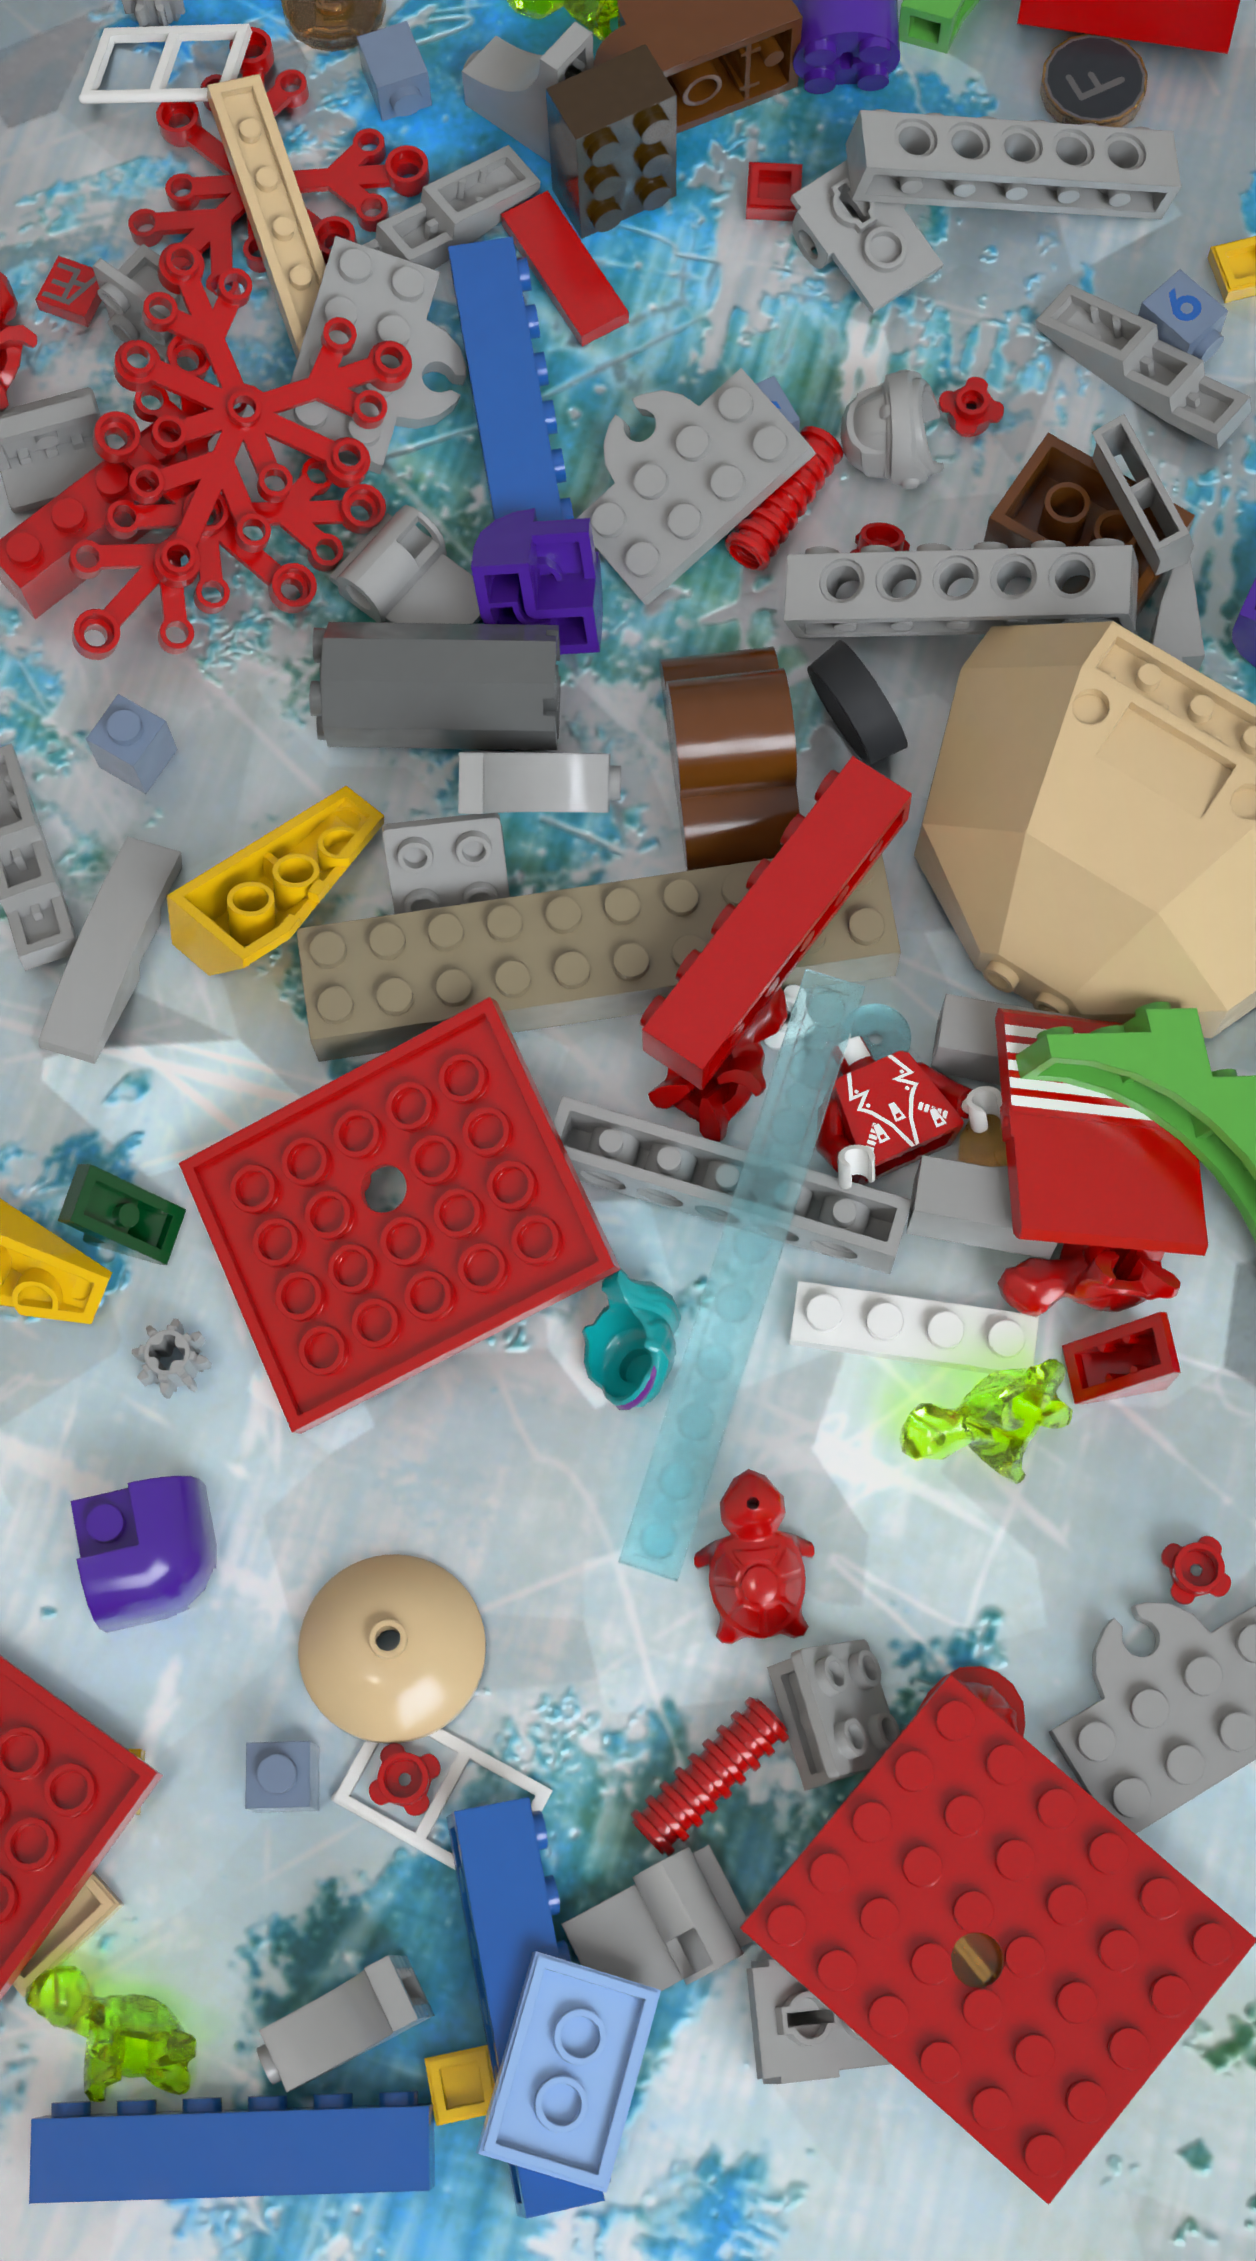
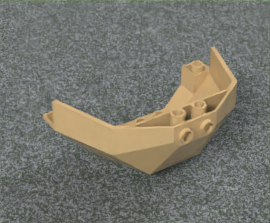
(1097, 825)

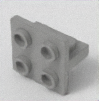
(124, 295)
(47, 447)
(445, 861)
(833, 1710)

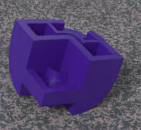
(541, 576)
(144, 1550)

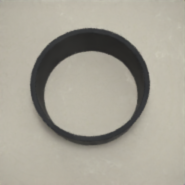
(856, 704)

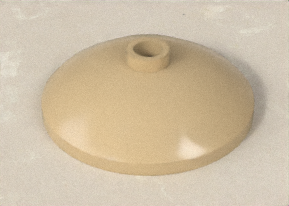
(402, 1690)

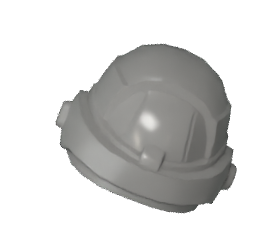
(887, 433)

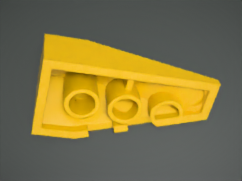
(270, 885)
(45, 1273)

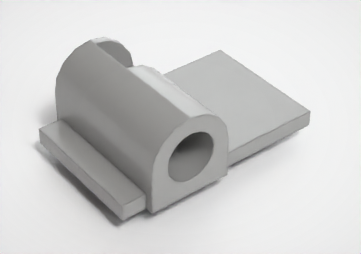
(868, 241)
(406, 576)
(666, 1926)
(797, 2033)

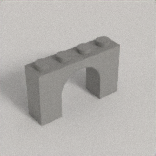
(959, 1198)

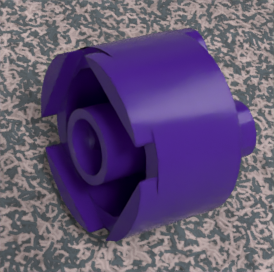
(847, 44)

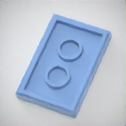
(568, 2072)

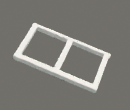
(173, 37)
(419, 1838)

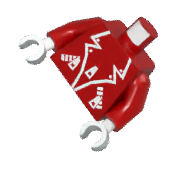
(894, 1114)

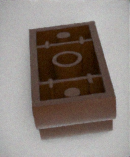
(712, 50)
(730, 754)

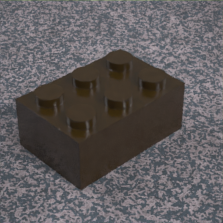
(613, 141)

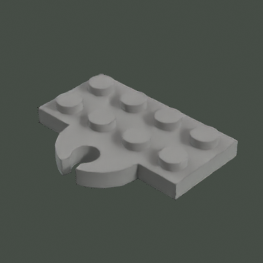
(384, 302)
(689, 479)
(1167, 1718)

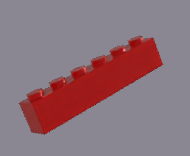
(774, 922)

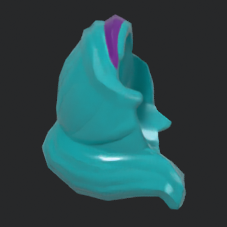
(631, 1341)

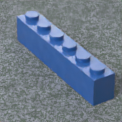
(508, 380)
(506, 1920)
(232, 2151)

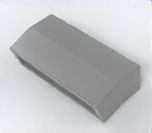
(1119, 438)

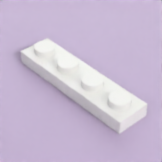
(912, 1329)

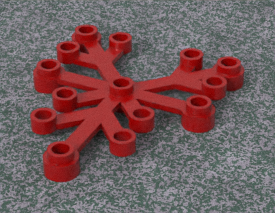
(343, 178)
(217, 469)
(294, 515)

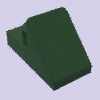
(121, 1215)

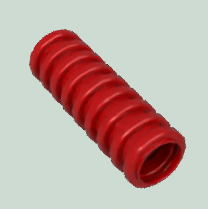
(769, 524)
(710, 1776)

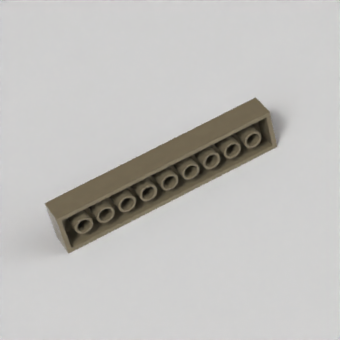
(552, 955)

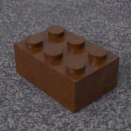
(1068, 502)

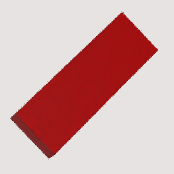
(565, 268)

